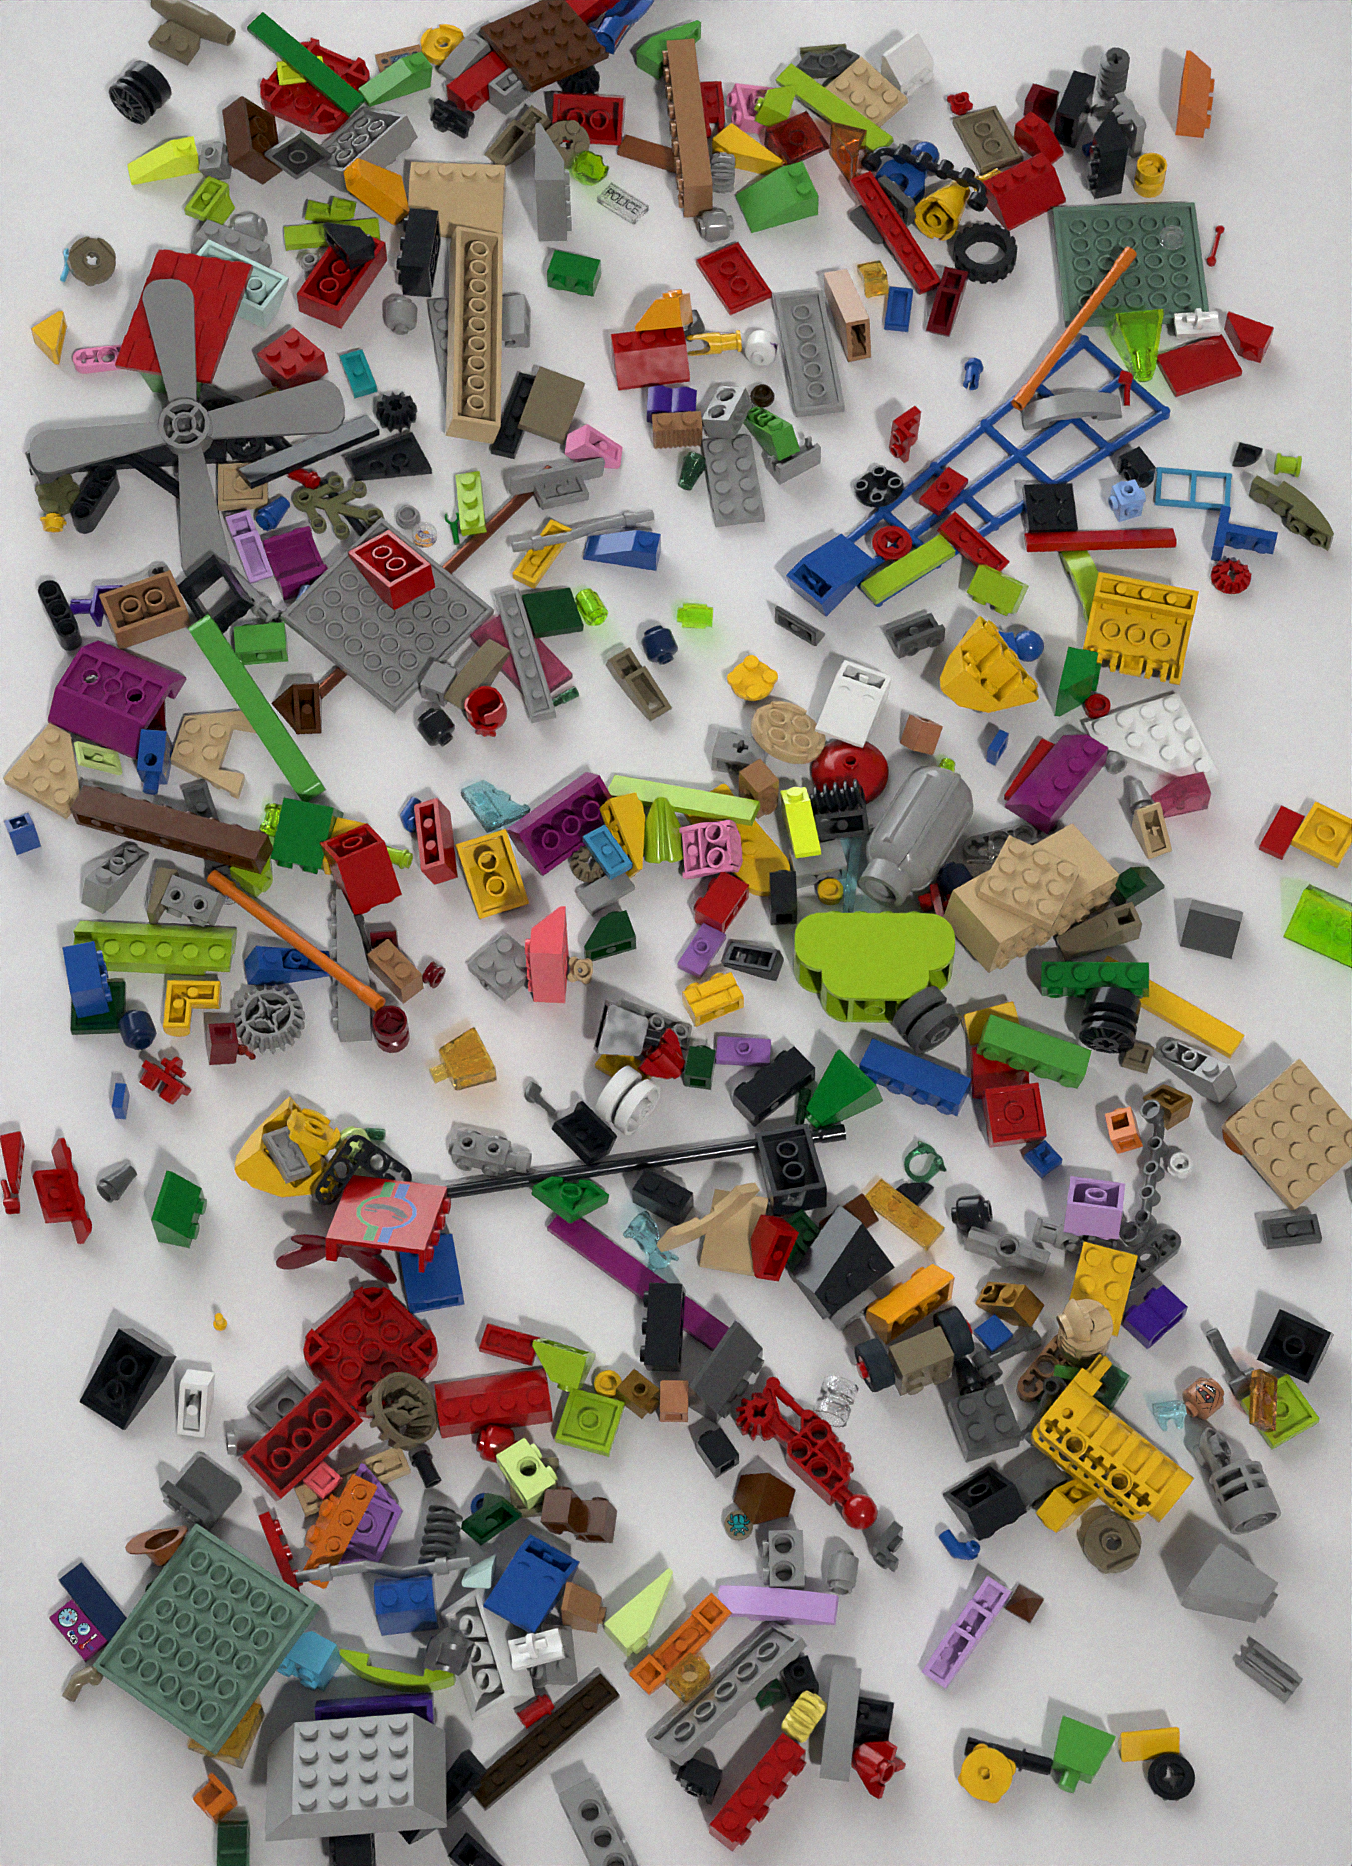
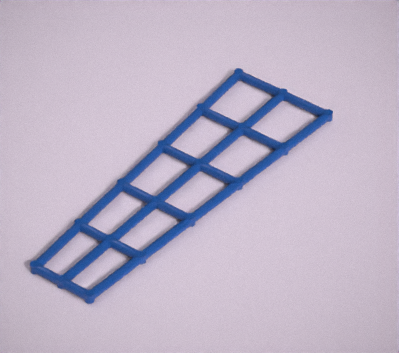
(1016, 456)

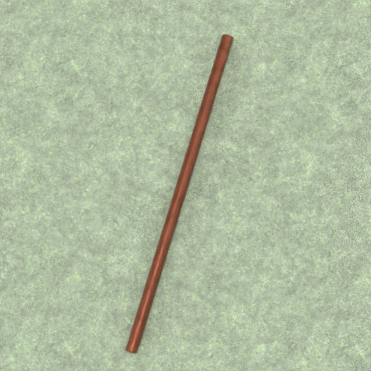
(452, 564)

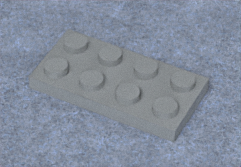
(733, 481)

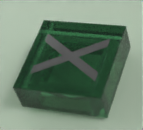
(770, 1695)

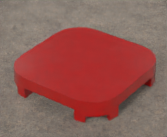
(303, 103)
(368, 1342)

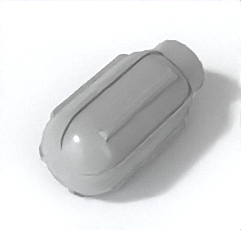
(916, 834)

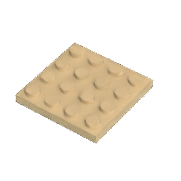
(1293, 1134)

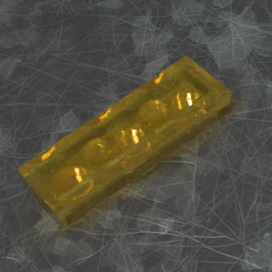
(904, 1214)

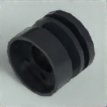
(140, 92)
(1110, 1020)

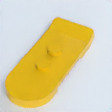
(758, 852)

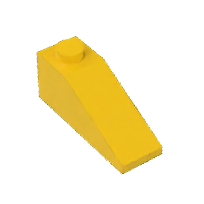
(747, 152)
(626, 822)

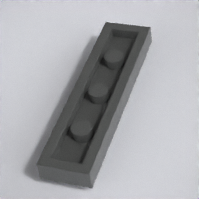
(200, 802)

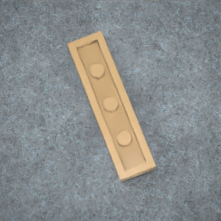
(385, 1466)

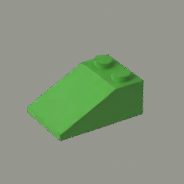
(779, 198)

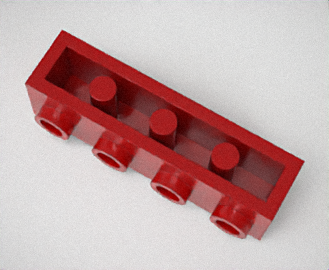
(756, 1793)

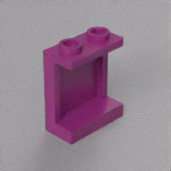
(294, 560)

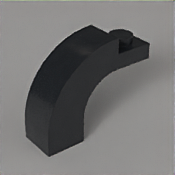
(461, 1785)

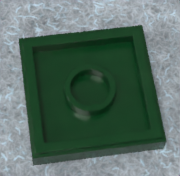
(552, 613)
(106, 1022)

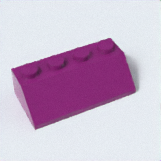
(1058, 780)
(558, 825)

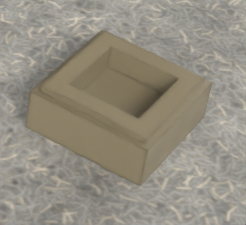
(1138, 1058)

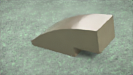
(517, 137)
(478, 672)
(638, 684)

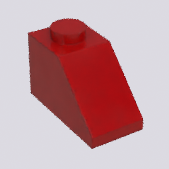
(1036, 136)
(1248, 336)
(771, 1246)

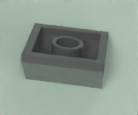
(1211, 929)

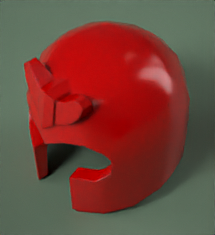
(485, 710)

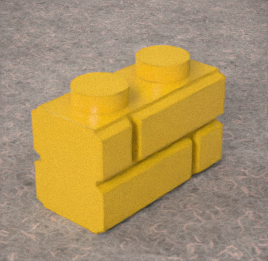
(712, 998)

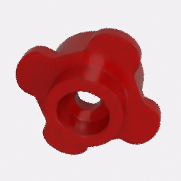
(960, 103)

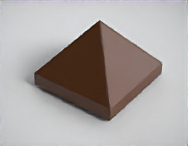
(1024, 1603)

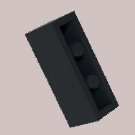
(773, 1085)
(663, 1327)

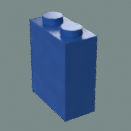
(439, 1284)

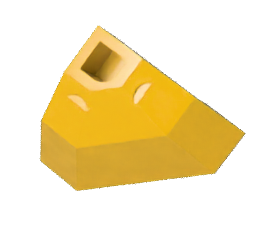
(986, 672)

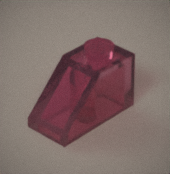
(1184, 795)

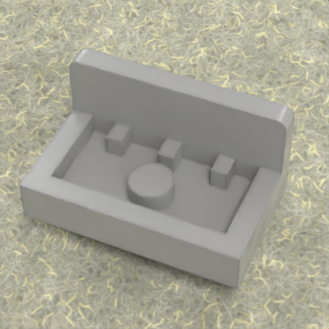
(559, 1671)

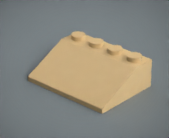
(461, 193)

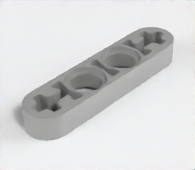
(979, 840)

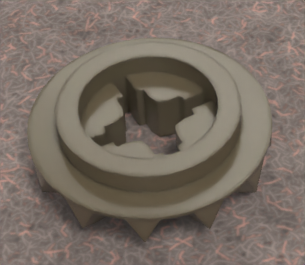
(582, 870)

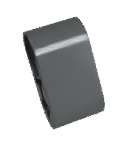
(1039, 1482)

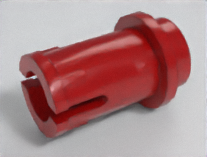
(306, 478)
(535, 1710)

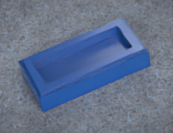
(898, 309)

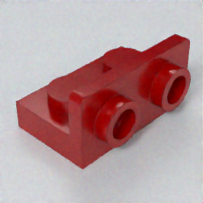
(904, 433)

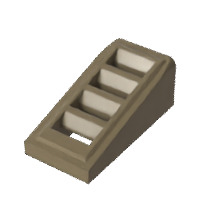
(159, 887)

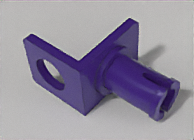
(92, 606)

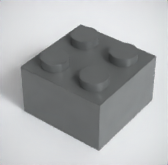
(984, 1423)

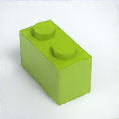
(997, 589)

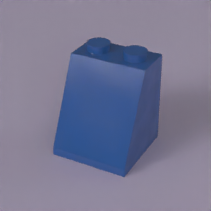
(406, 1604)

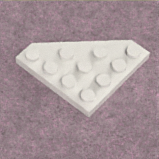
(1157, 737)

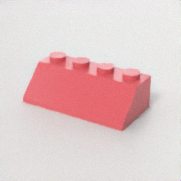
(548, 958)

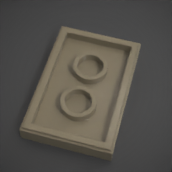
(987, 140)
(551, 405)

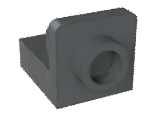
(889, 1541)

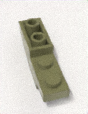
(1301, 513)

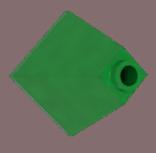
(841, 1093)

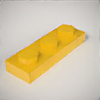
(536, 563)

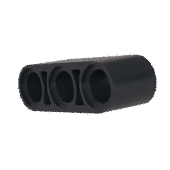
(95, 498)
(61, 624)

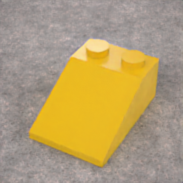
(492, 874)

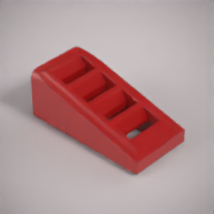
(13, 1153)

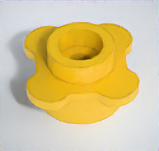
(53, 522)

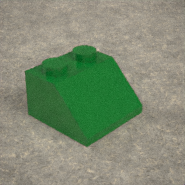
(1078, 679)
(178, 1211)

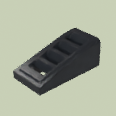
(763, 970)

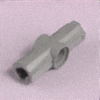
(1023, 1256)

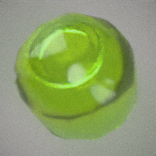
(589, 168)

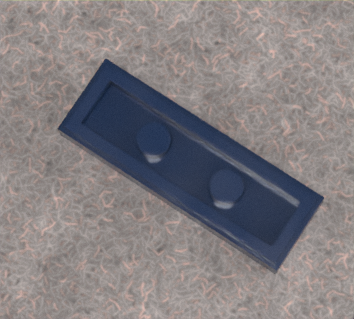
(93, 1601)

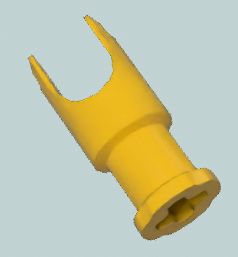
(717, 343)

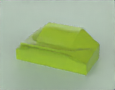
(211, 202)

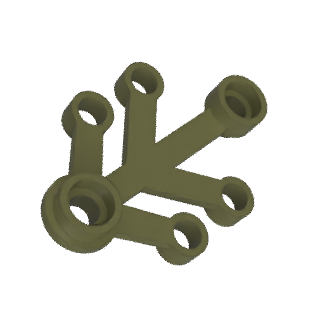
(334, 506)

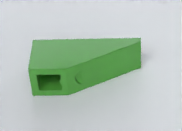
(772, 433)

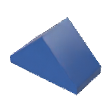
(22, 833)

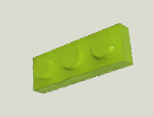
(470, 503)

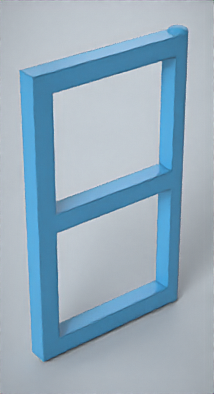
(1192, 504)

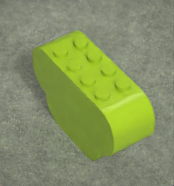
(871, 961)

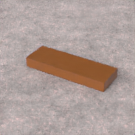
(647, 153)

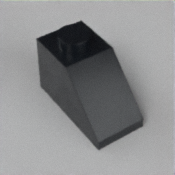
(349, 244)
(842, 825)

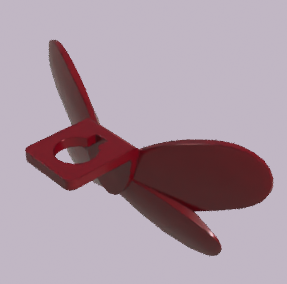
(314, 1250)

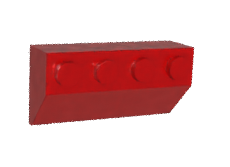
(499, 1400)

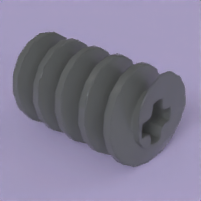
(1113, 72)
(439, 1534)

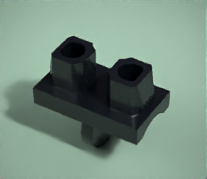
(451, 118)

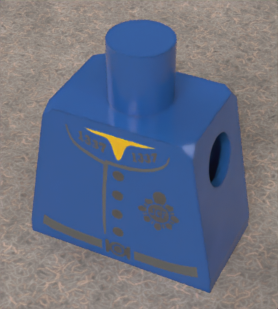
(154, 759)

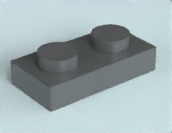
(1291, 1231)

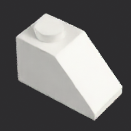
(195, 1402)

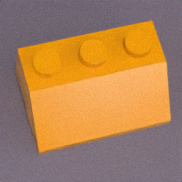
(910, 1302)

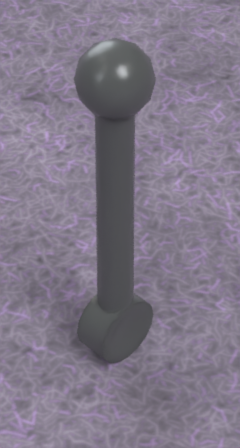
(360, 923)

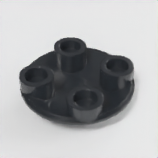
(878, 487)

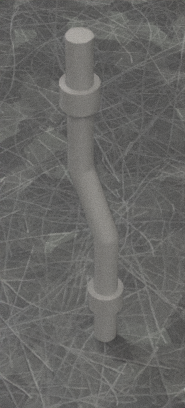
(537, 542)
(326, 1572)

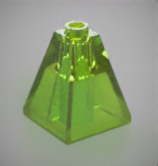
(1137, 341)

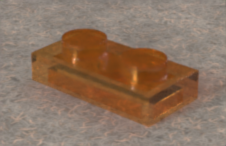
(1263, 1400)

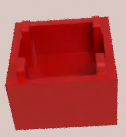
(1013, 1115)

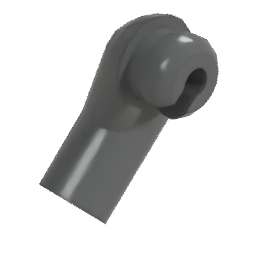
(696, 326)

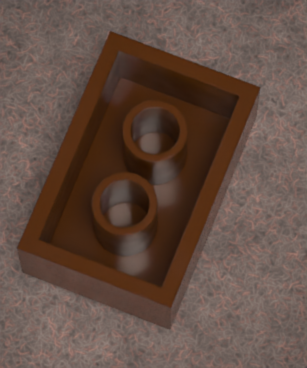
(248, 135)

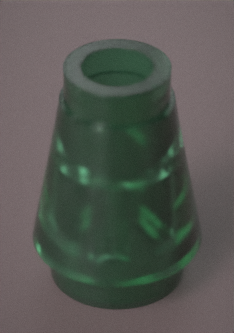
(691, 470)

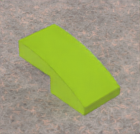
(339, 210)

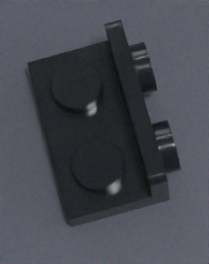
(873, 1720)

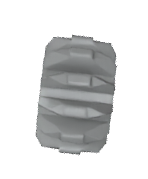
(723, 172)

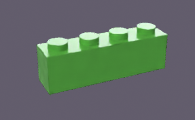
(1033, 1052)

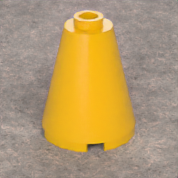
(942, 211)

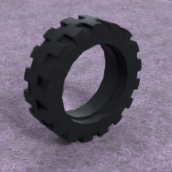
(991, 234)

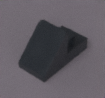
(470, 1853)

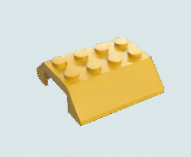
(1140, 626)

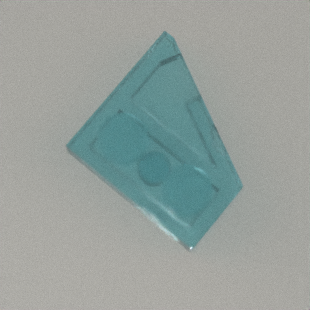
(492, 806)

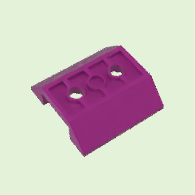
(103, 708)

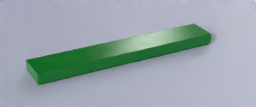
(306, 64)

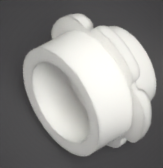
(1184, 1160)

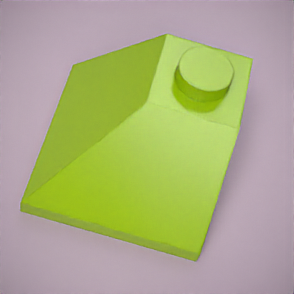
(564, 1363)

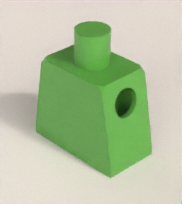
(1079, 1752)

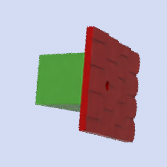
(217, 292)

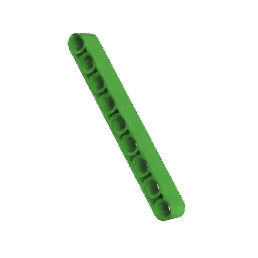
(256, 709)

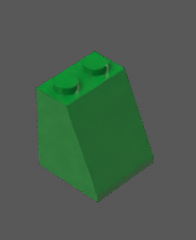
(300, 832)

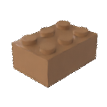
(144, 610)

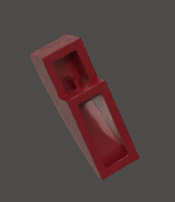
(947, 301)

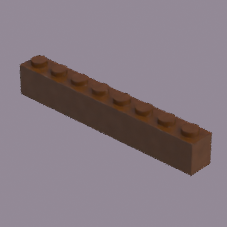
(172, 829)

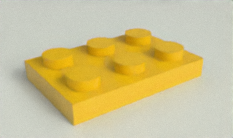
(1106, 1278)

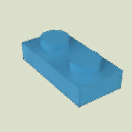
(607, 852)

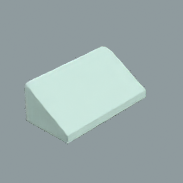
(481, 1574)

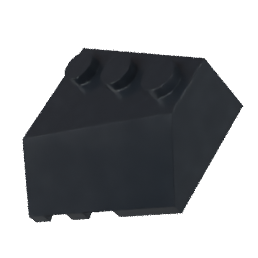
(840, 1264)

